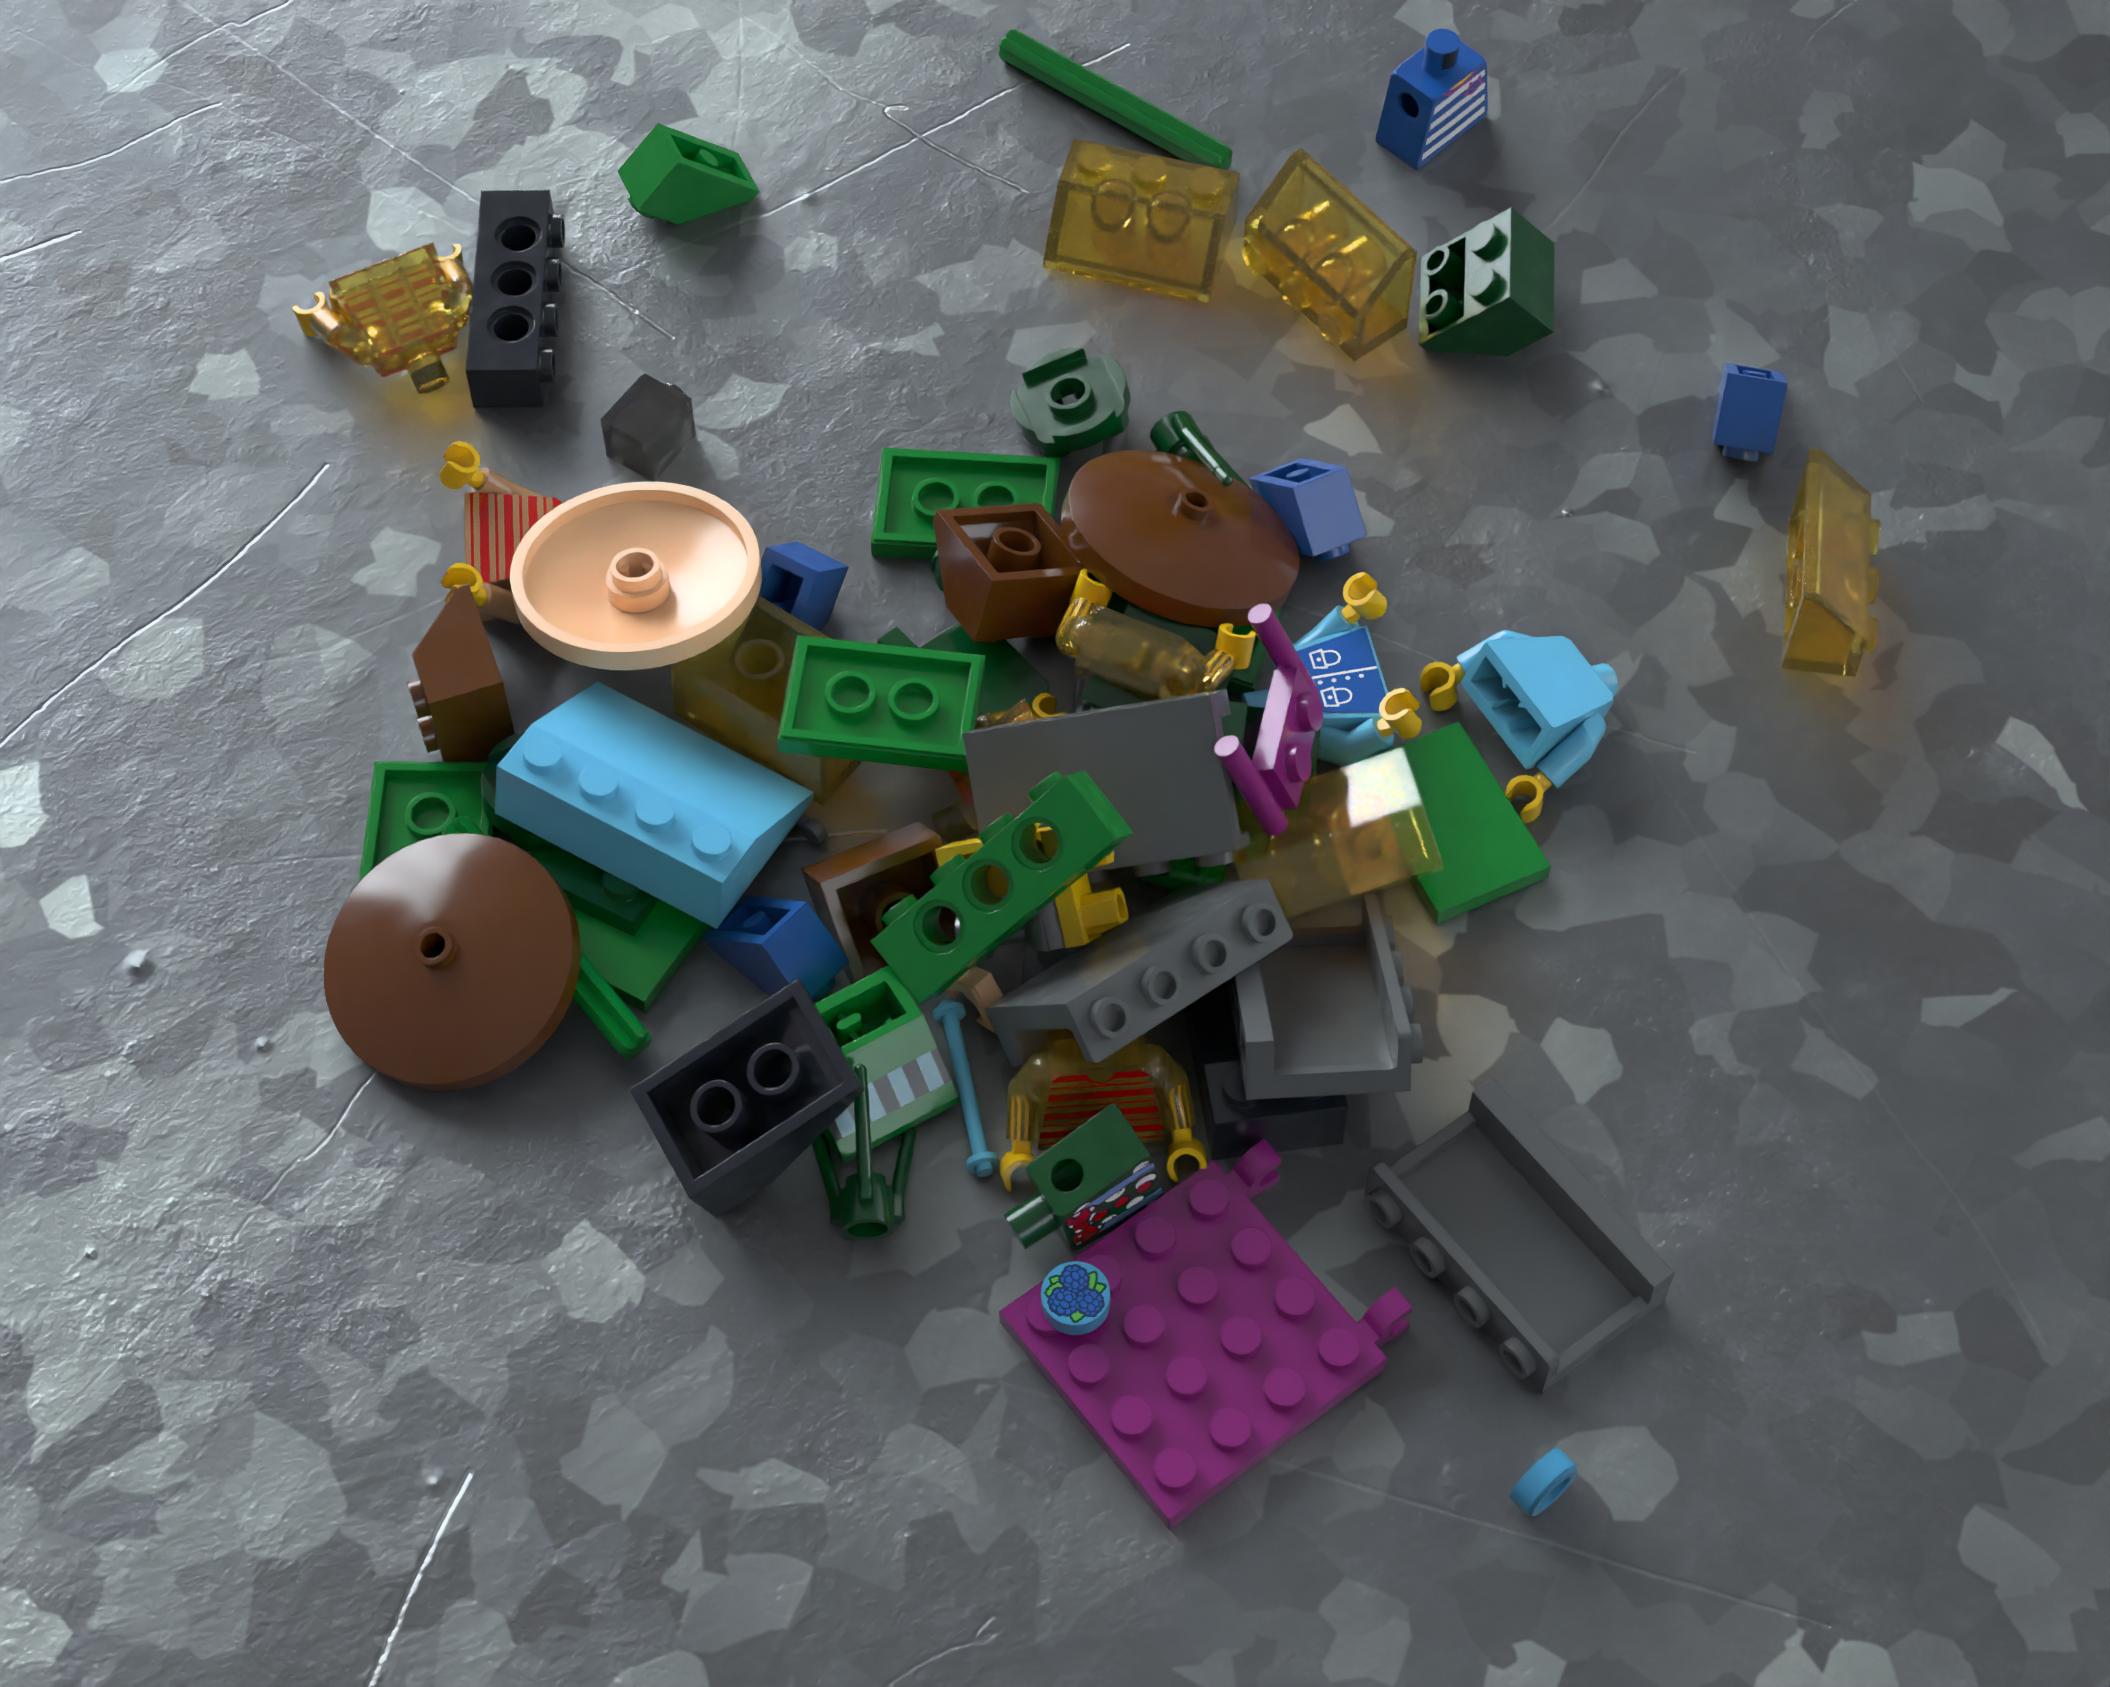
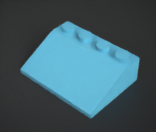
(648, 800)

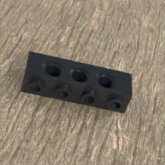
(512, 299)

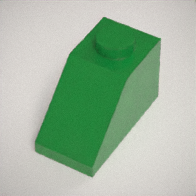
(684, 177)

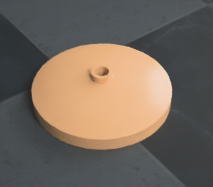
(636, 575)

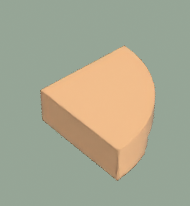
(980, 989)

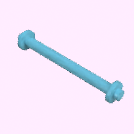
(982, 1161)

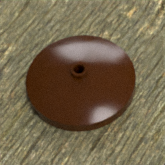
(1178, 538)
(452, 962)

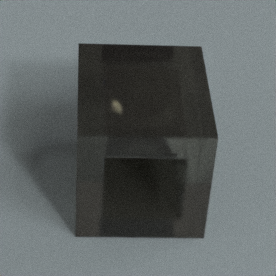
(648, 426)

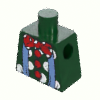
(1087, 1183)

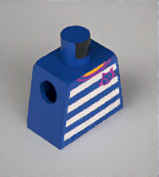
(1433, 99)

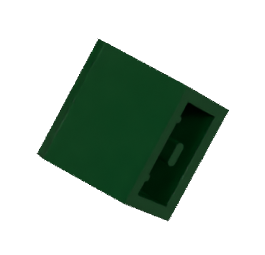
(1488, 289)

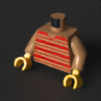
(494, 524)

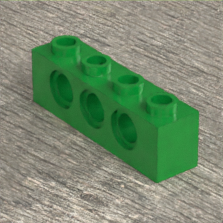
(1086, 833)

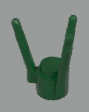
(1181, 436)
(866, 1204)

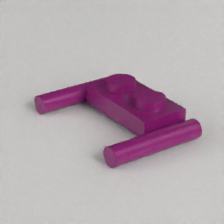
(1286, 732)

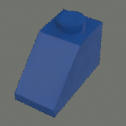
(1748, 411)
(1314, 504)
(801, 582)
(777, 944)

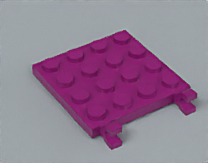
(1208, 1342)

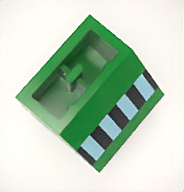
(905, 1072)

